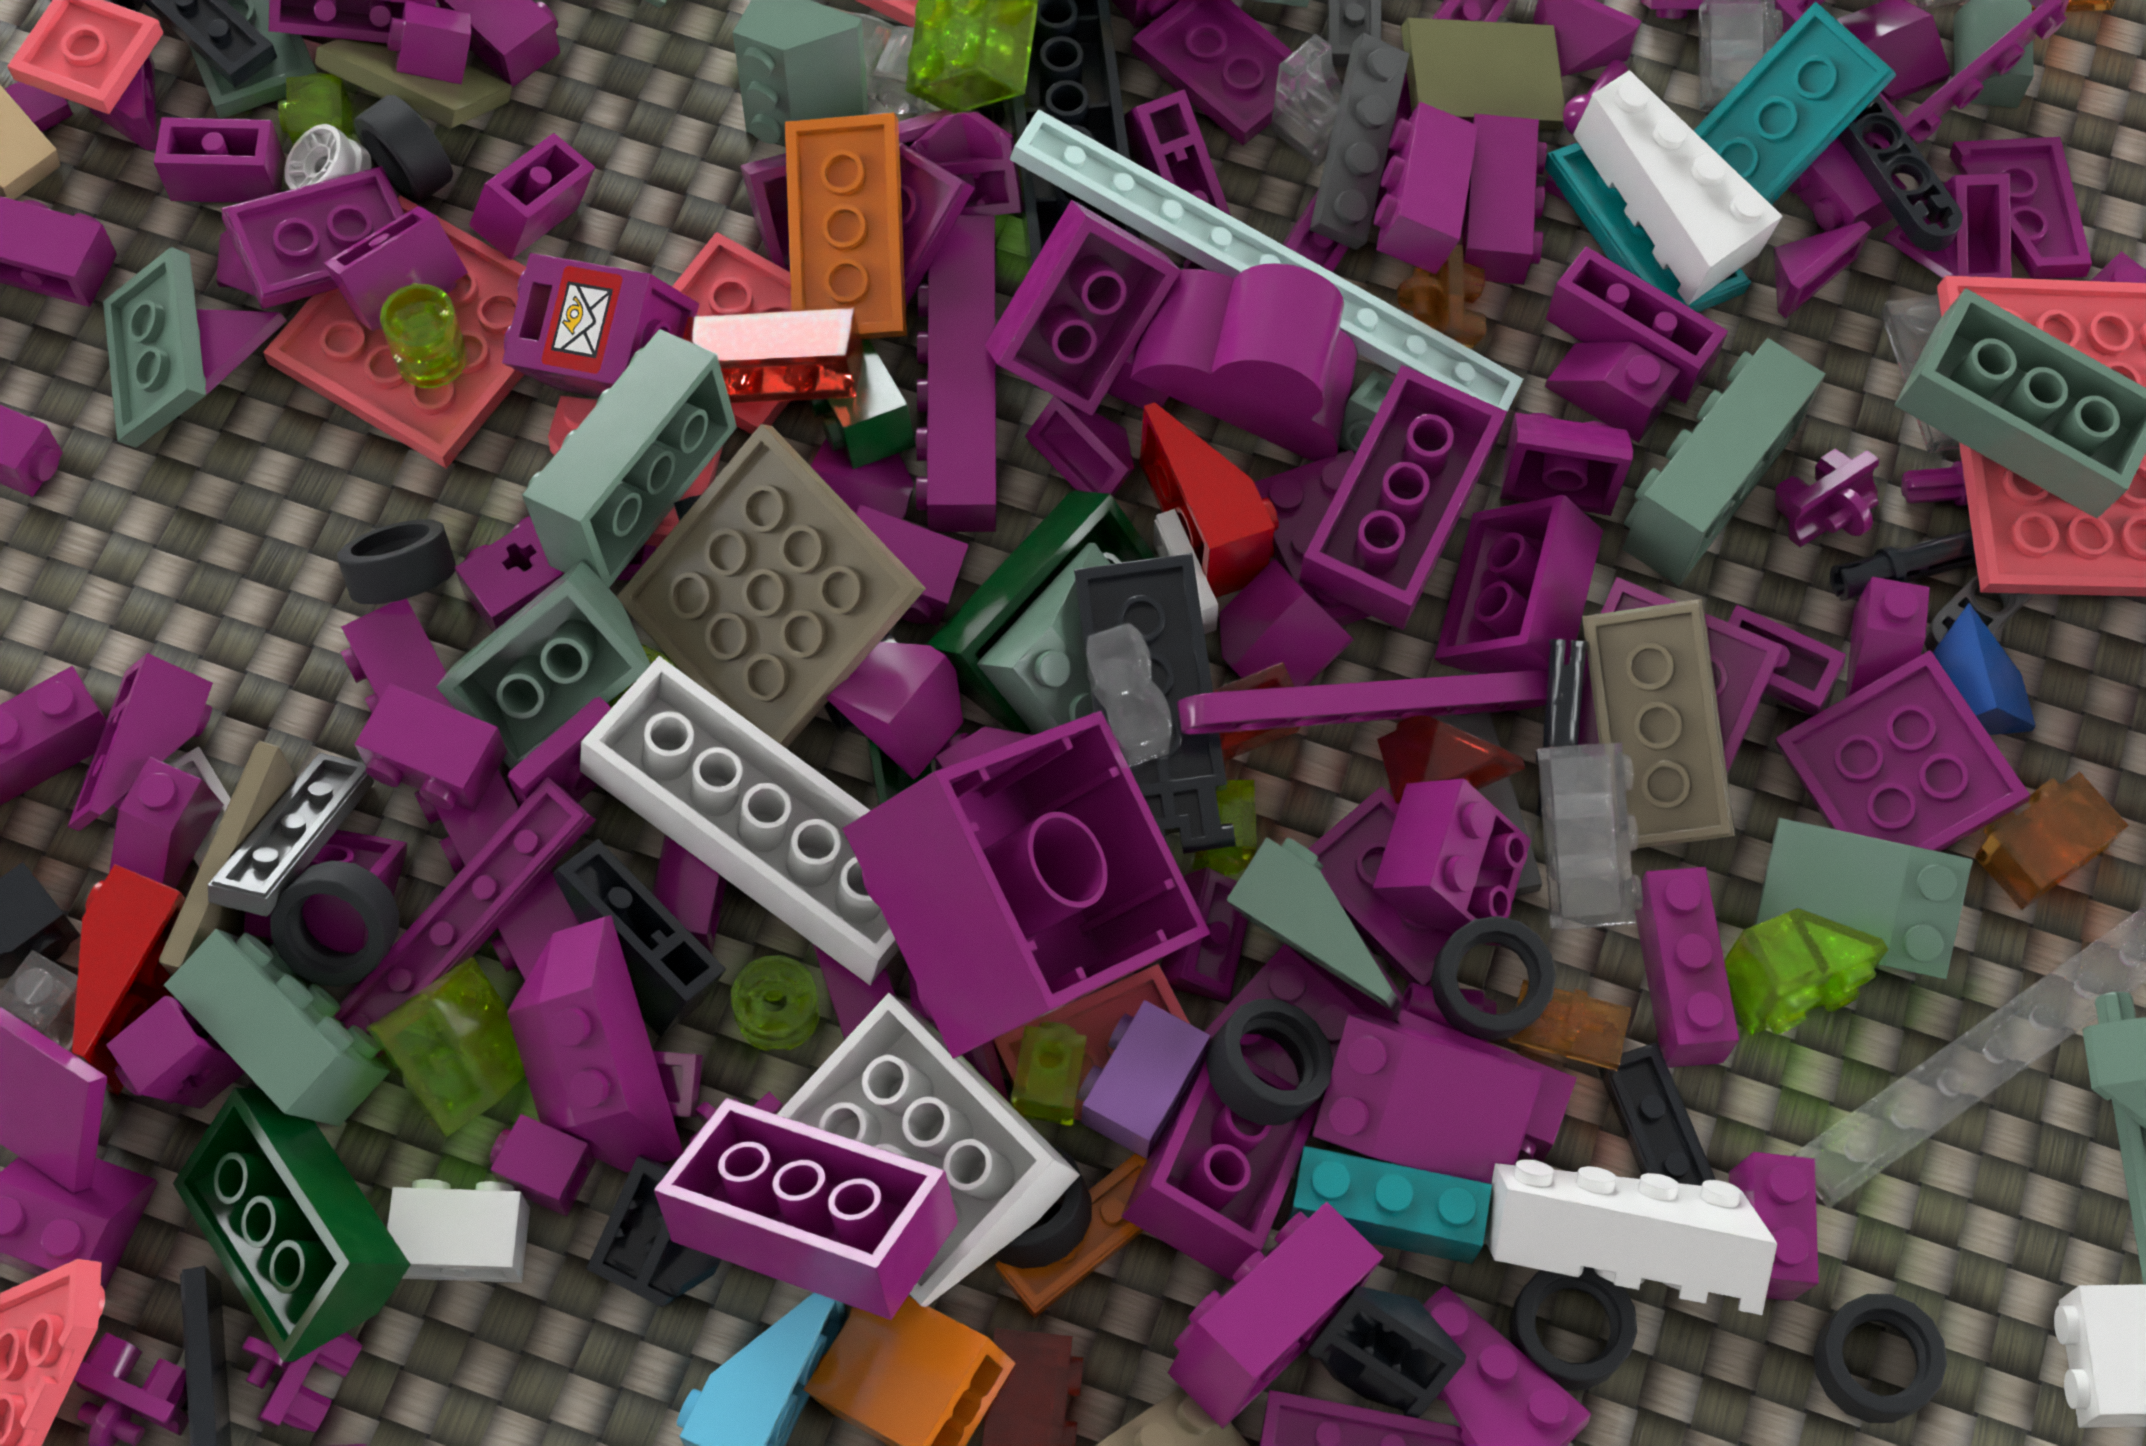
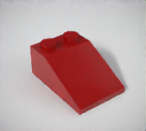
(1213, 499)
(120, 962)

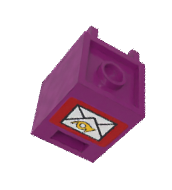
(587, 321)

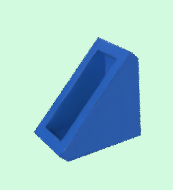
(1985, 675)

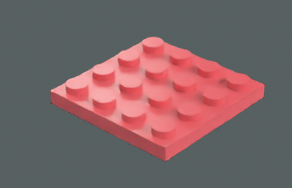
(357, 371)

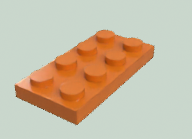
(847, 220)

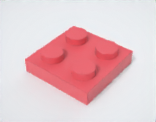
(86, 51)

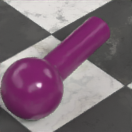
(1576, 106)

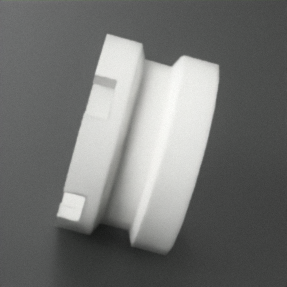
(322, 156)

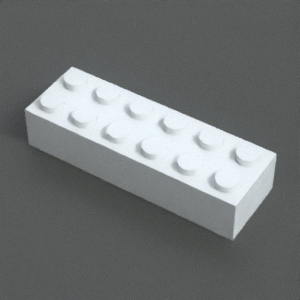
(742, 810)

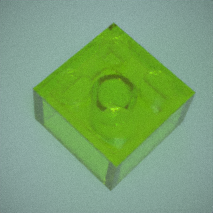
(970, 51)

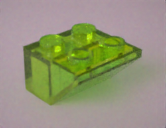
(1797, 966)
(452, 1047)

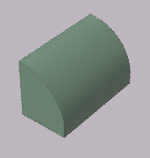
(1976, 29)

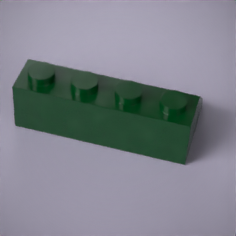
(1021, 579)
(288, 1224)

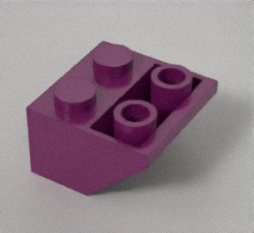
(1450, 856)

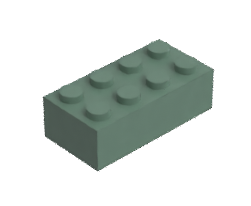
(2029, 403)
(631, 457)
(1720, 460)

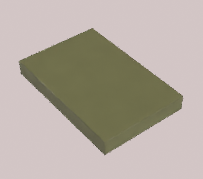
(1485, 69)
(444, 102)

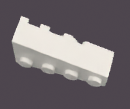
(1674, 186)
(1631, 1230)

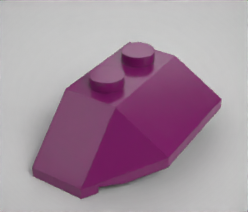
(591, 1049)

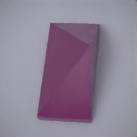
(1587, 33)
(1813, 262)
(230, 338)
(1083, 447)

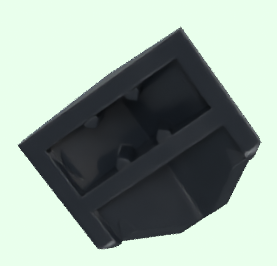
(637, 1245)
(1387, 1350)

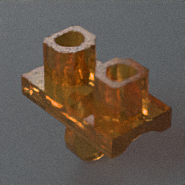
(1441, 297)
(1577, 1028)

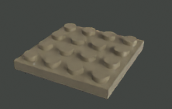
(770, 589)

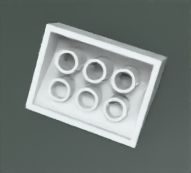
(908, 1096)

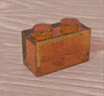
(2049, 839)

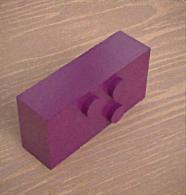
(1402, 497)
(808, 1207)

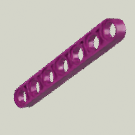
(1361, 702)

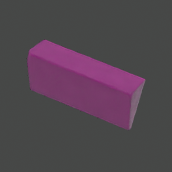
(1212, 962)

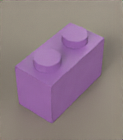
(1142, 1078)

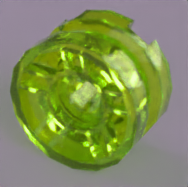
(770, 980)

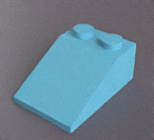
(760, 1389)

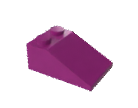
(1425, 1100)
(1217, 1175)

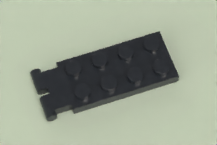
(1165, 608)

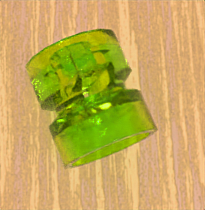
(424, 335)

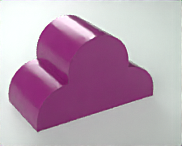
(1255, 353)

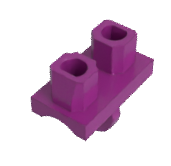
(1836, 501)
(105, 1377)
(289, 1399)

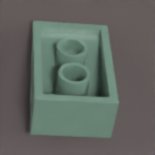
(1043, 655)
(1871, 885)
(1296, 905)

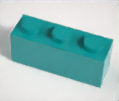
(1395, 1203)

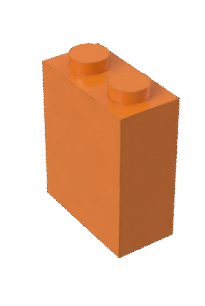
(910, 1376)

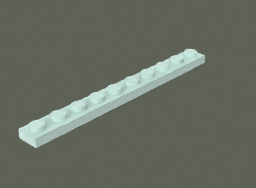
(1231, 247)

